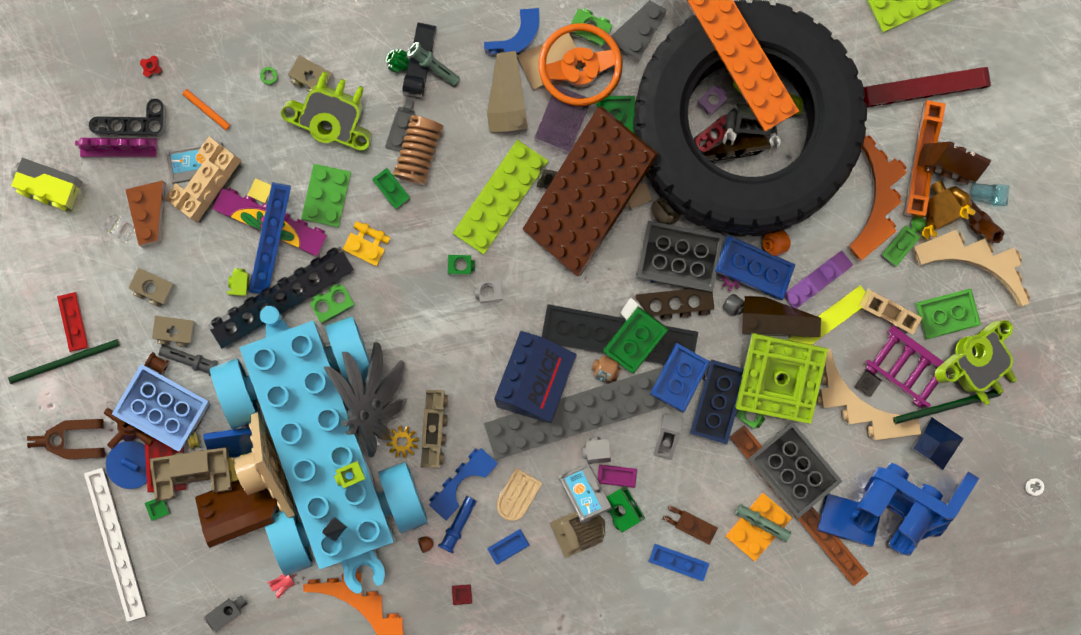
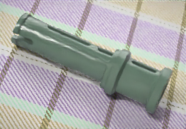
(427, 59)

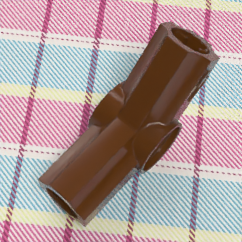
(983, 225)

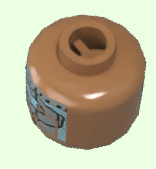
(606, 369)

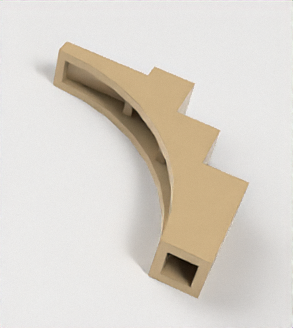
(1002, 266)
(858, 411)

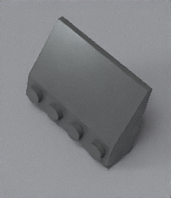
(680, 256)
(795, 469)

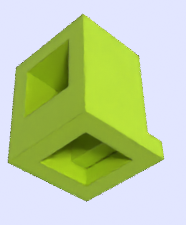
(238, 283)
(357, 471)

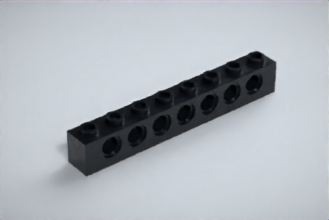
(292, 296)

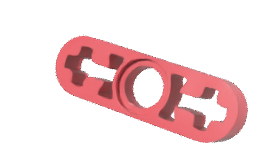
(706, 134)

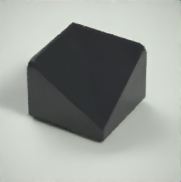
(334, 529)

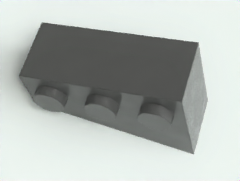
(638, 31)

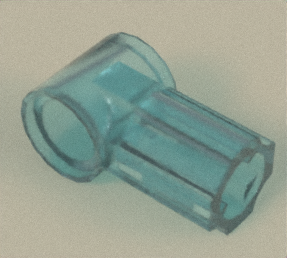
(995, 194)

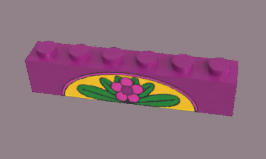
(252, 214)

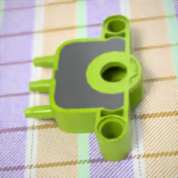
(332, 106)
(986, 367)

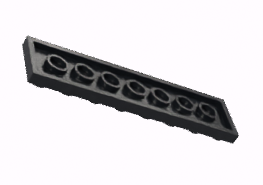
(594, 331)

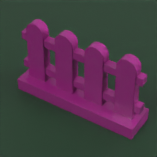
(118, 147)

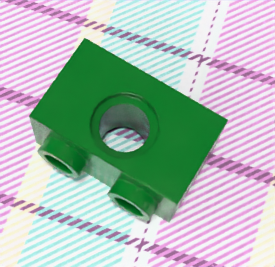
(633, 514)

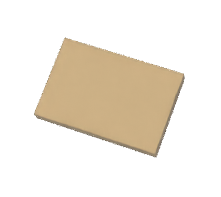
(530, 59)

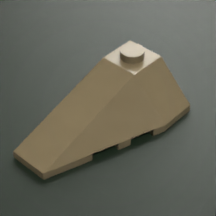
(506, 100)

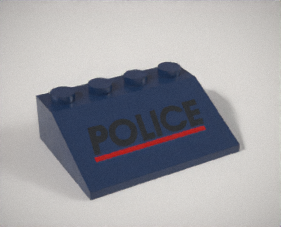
(534, 377)

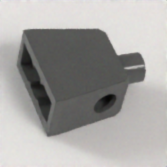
(218, 620)

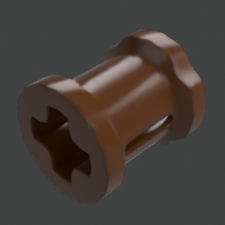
(157, 363)

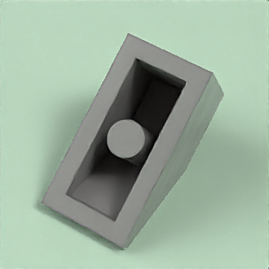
(668, 436)

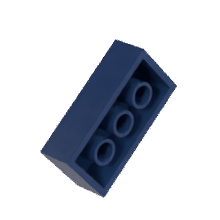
(717, 403)

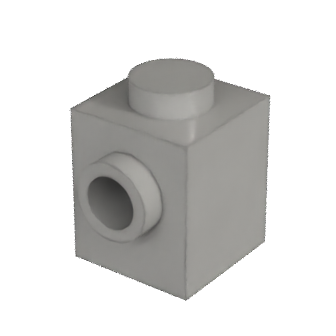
(597, 450)

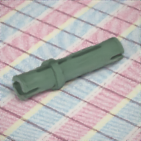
(763, 523)

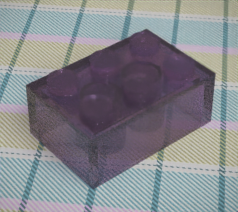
(561, 122)

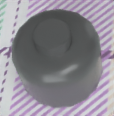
(733, 305)

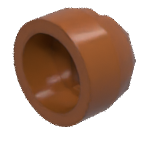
(425, 544)

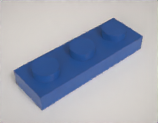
(679, 562)

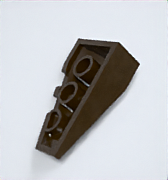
(743, 146)
(777, 319)

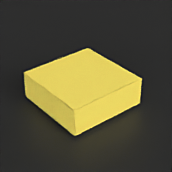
(259, 190)

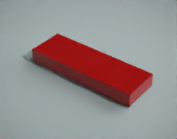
(73, 322)

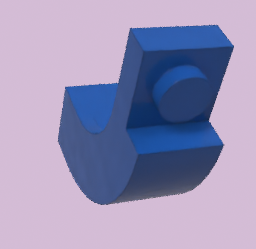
(524, 37)

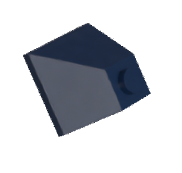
(937, 443)

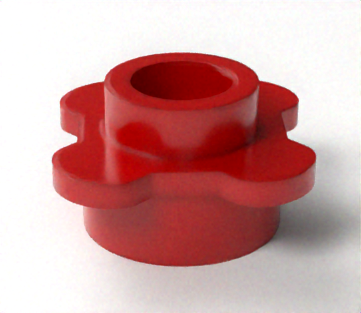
(156, 69)

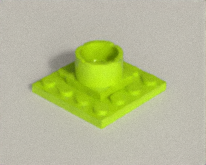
(792, 394)

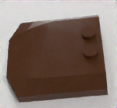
(234, 513)

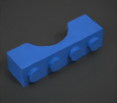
(479, 465)

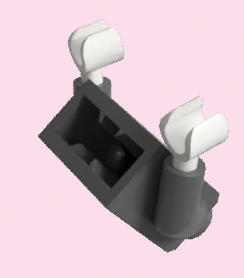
(744, 121)

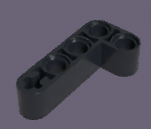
(416, 75)
(128, 122)

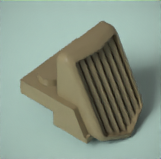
(575, 536)

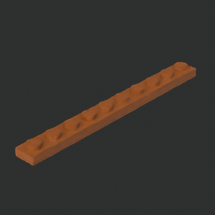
(810, 520)

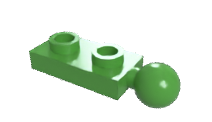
(904, 241)

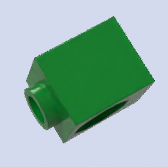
(452, 261)

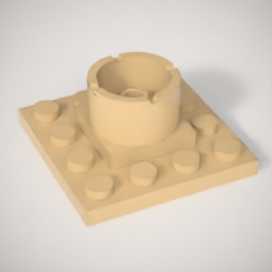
(263, 468)

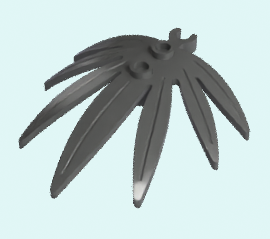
(366, 407)

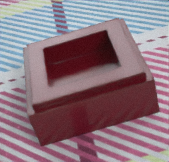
(462, 594)

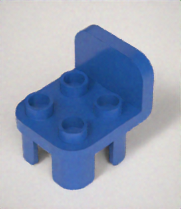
(920, 507)

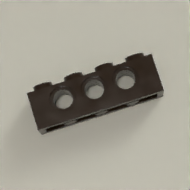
(705, 300)

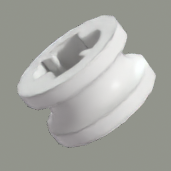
(1036, 492)

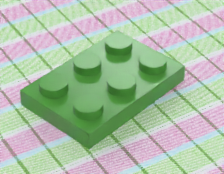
(326, 195)

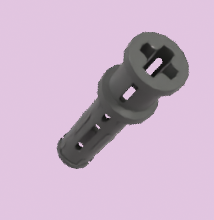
(196, 362)

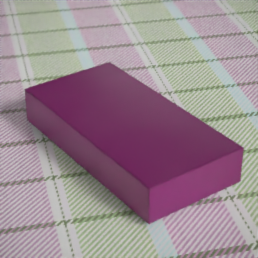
(617, 476)

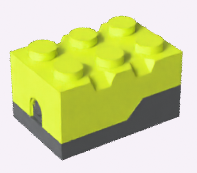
(45, 184)

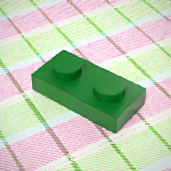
(391, 188)

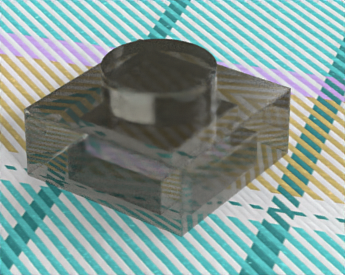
(545, 177)
(868, 383)

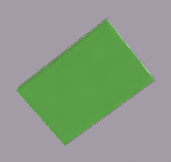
(948, 314)

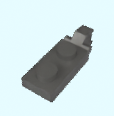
(400, 126)

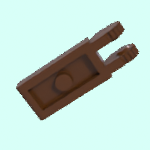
(692, 525)

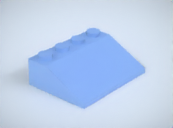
(160, 408)

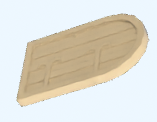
(517, 495)

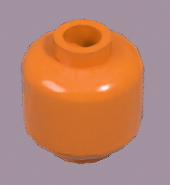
(776, 242)

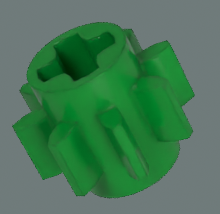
(397, 60)

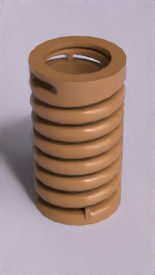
(404, 169)

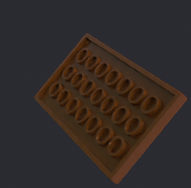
(590, 191)

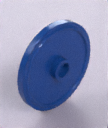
(127, 465)

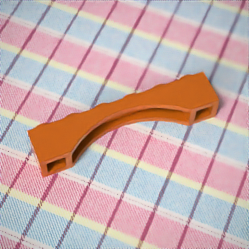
(920, 180)

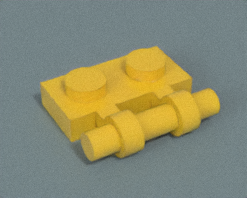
(364, 249)

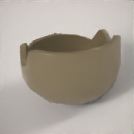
(663, 212)

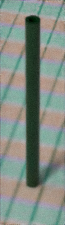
(63, 361)
(942, 407)

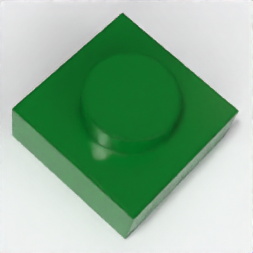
(156, 509)

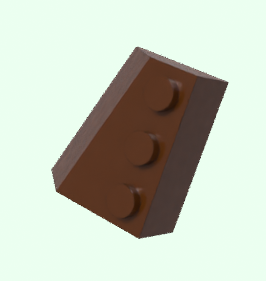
(953, 162)

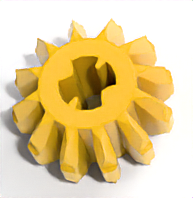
(401, 448)

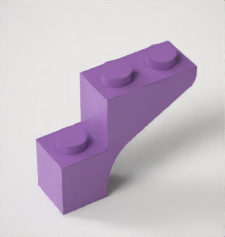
(818, 279)

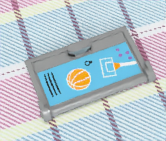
(184, 162)
(581, 488)

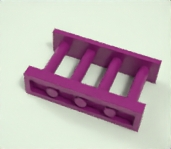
(910, 348)

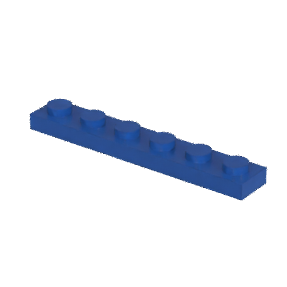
(269, 237)

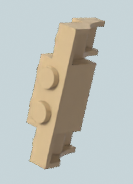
(206, 182)

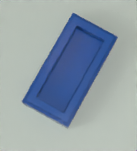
(508, 546)

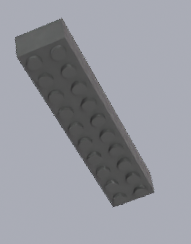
(576, 415)

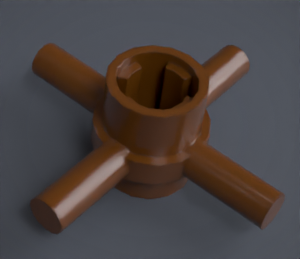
(126, 434)

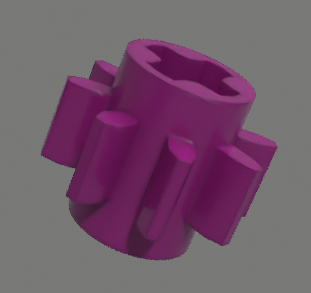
(727, 283)

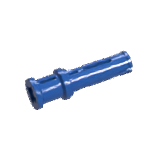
(453, 533)

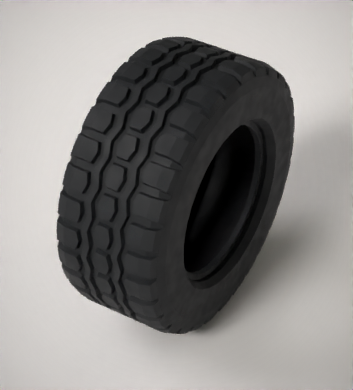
(770, 202)

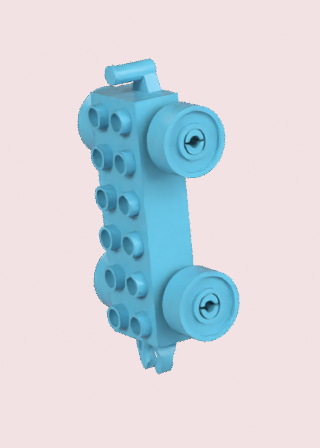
(307, 431)

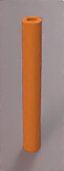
(206, 109)

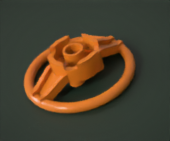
(594, 64)

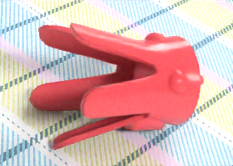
(281, 583)

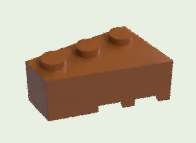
(146, 209)

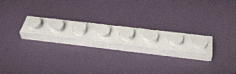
(115, 544)

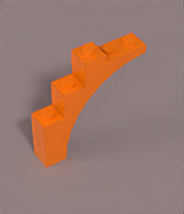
(885, 200)
(369, 606)

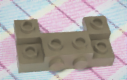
(433, 429)
(189, 468)

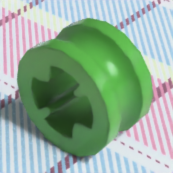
(274, 74)

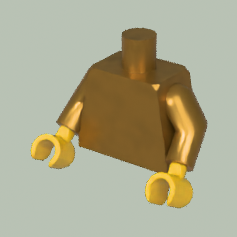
(946, 208)

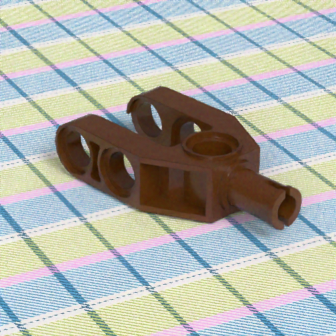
(60, 429)

